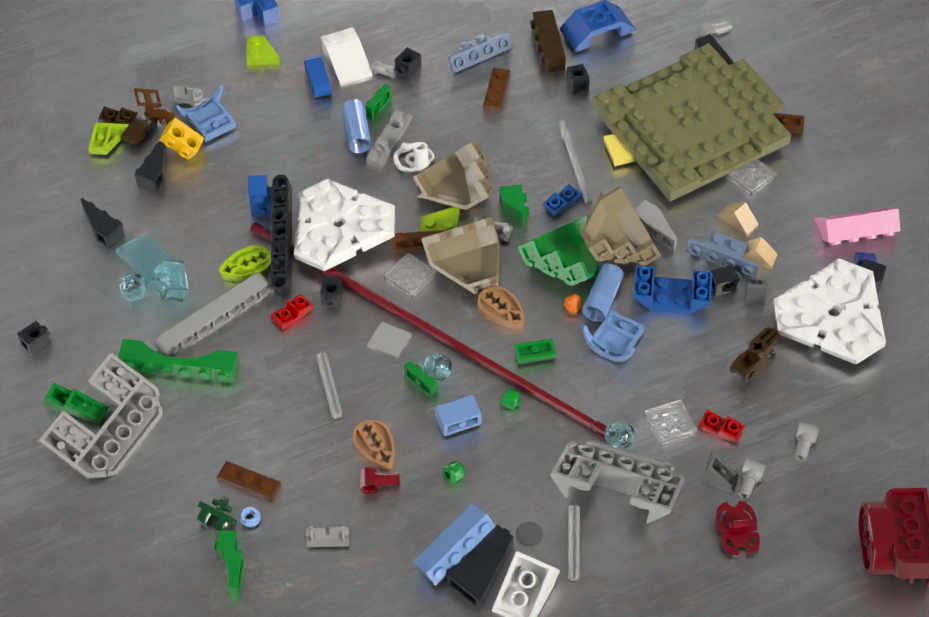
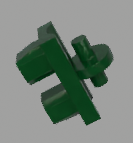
(207, 512)

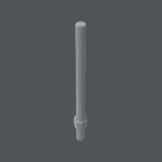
(566, 137)

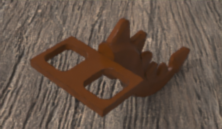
(152, 108)

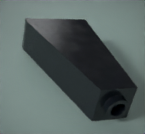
(481, 566)

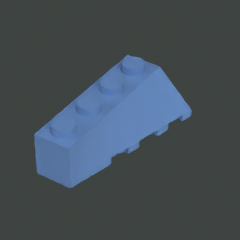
(454, 544)

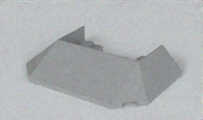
(121, 434)
(647, 479)

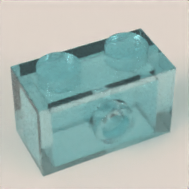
(172, 280)

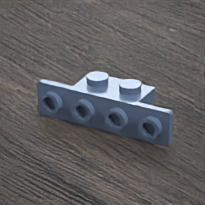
(479, 50)
(725, 251)

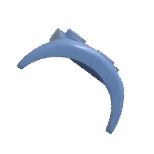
(210, 117)
(614, 337)

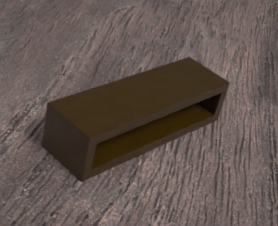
(548, 41)

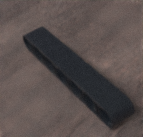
(282, 242)

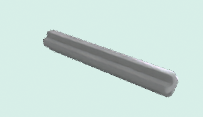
(329, 385)
(573, 542)

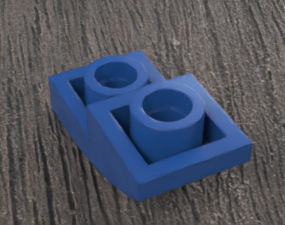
(563, 201)

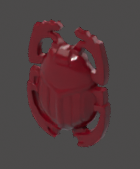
(737, 527)

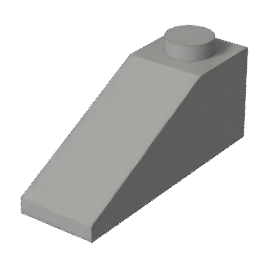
(656, 225)

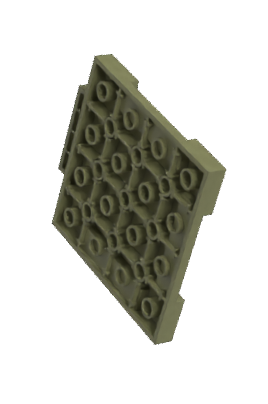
(694, 120)

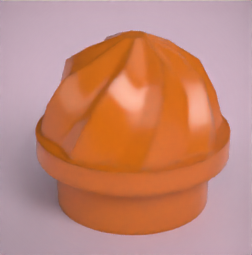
(573, 303)

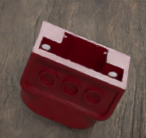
(896, 534)

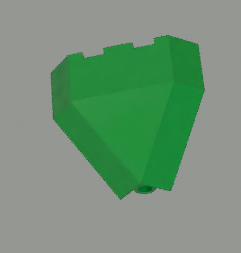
(562, 253)

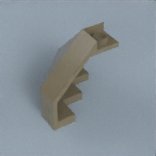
(457, 179)
(617, 232)
(466, 254)

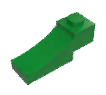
(75, 403)
(228, 550)

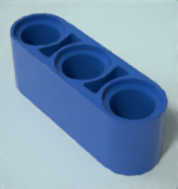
(317, 76)

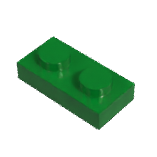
(378, 102)
(535, 351)
(416, 375)

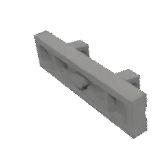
(389, 139)

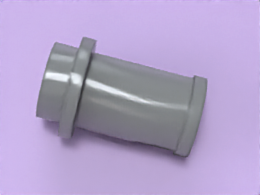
(383, 69)

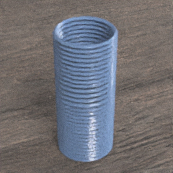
(356, 126)
(603, 292)

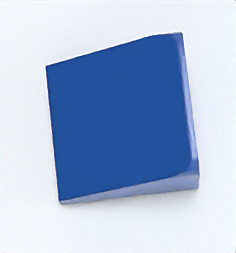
(860, 257)

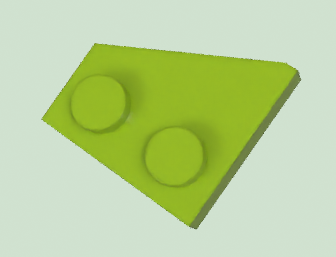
(260, 51)
(105, 137)
(441, 220)

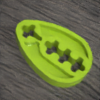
(246, 256)

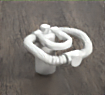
(420, 155)

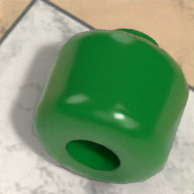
(510, 399)
(453, 472)

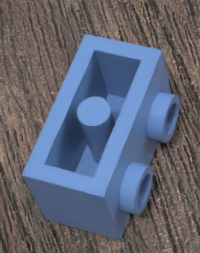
(458, 415)

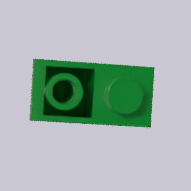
(513, 202)

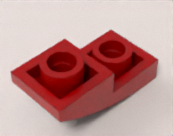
(294, 311)
(726, 428)

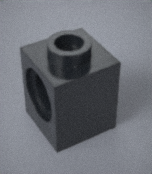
(407, 62)
(577, 78)
(724, 280)
(331, 291)
(34, 338)

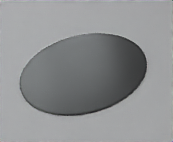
(529, 533)

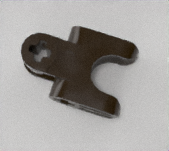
(757, 356)

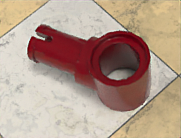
(371, 480)

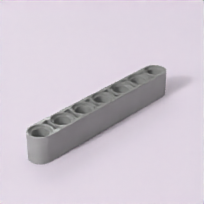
(213, 315)

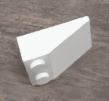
(345, 56)
(525, 587)

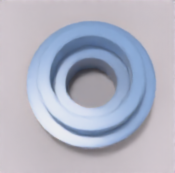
(250, 512)

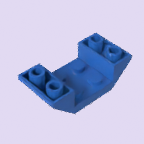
(594, 21)
(672, 294)

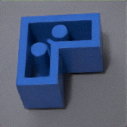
(266, 10)
(260, 195)

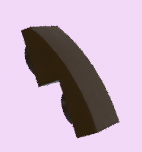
(114, 116)
(137, 129)

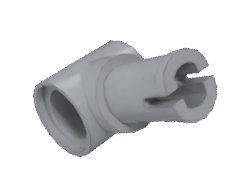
(715, 30)
(806, 437)
(751, 475)

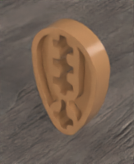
(506, 300)
(371, 453)

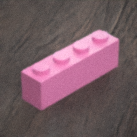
(858, 225)

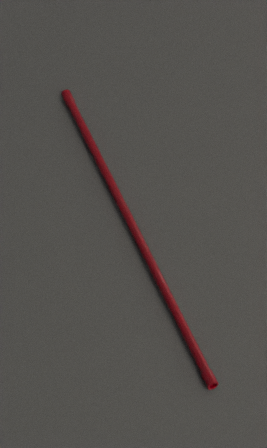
(596, 426)

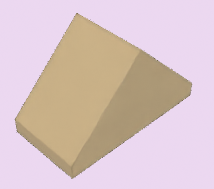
(739, 217)
(761, 253)

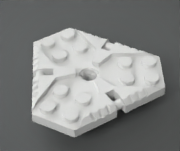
(333, 220)
(842, 292)

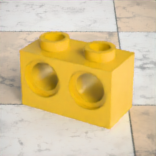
(181, 139)

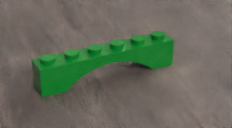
(217, 365)

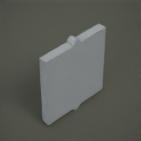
(389, 340)

